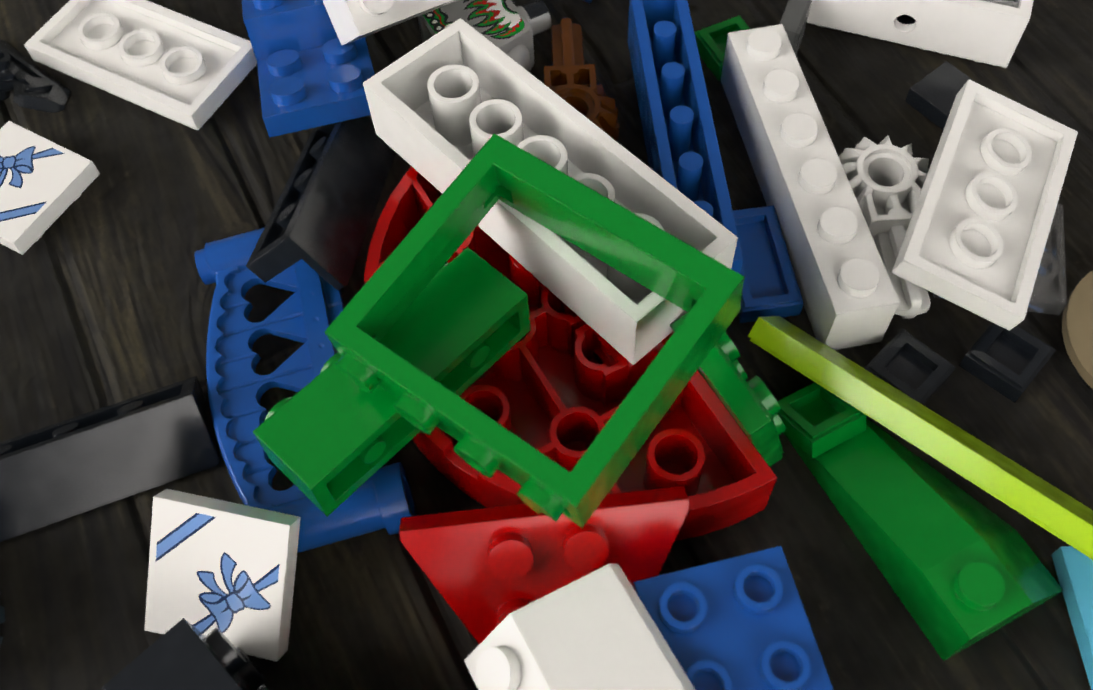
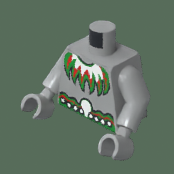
(498, 21)

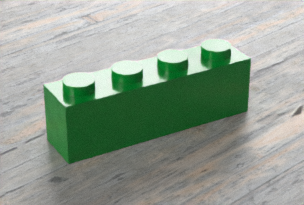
(340, 435)

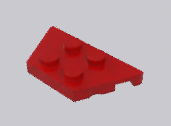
(511, 555)

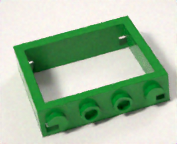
(594, 224)

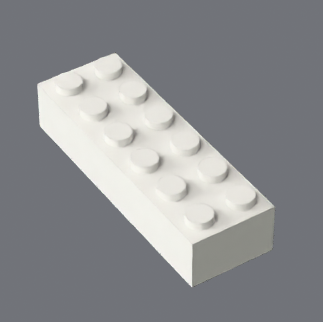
(461, 90)

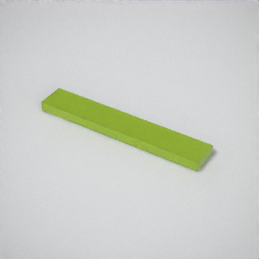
(929, 432)

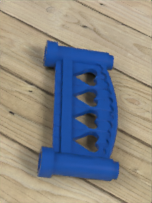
(237, 391)

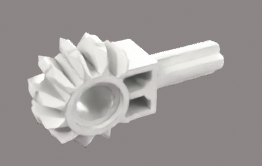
(887, 190)

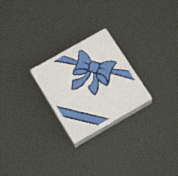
(36, 184)
(222, 570)

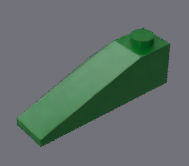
(933, 542)

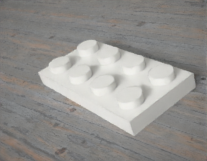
(145, 56)
(987, 205)

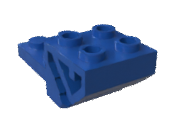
(303, 67)
(737, 624)

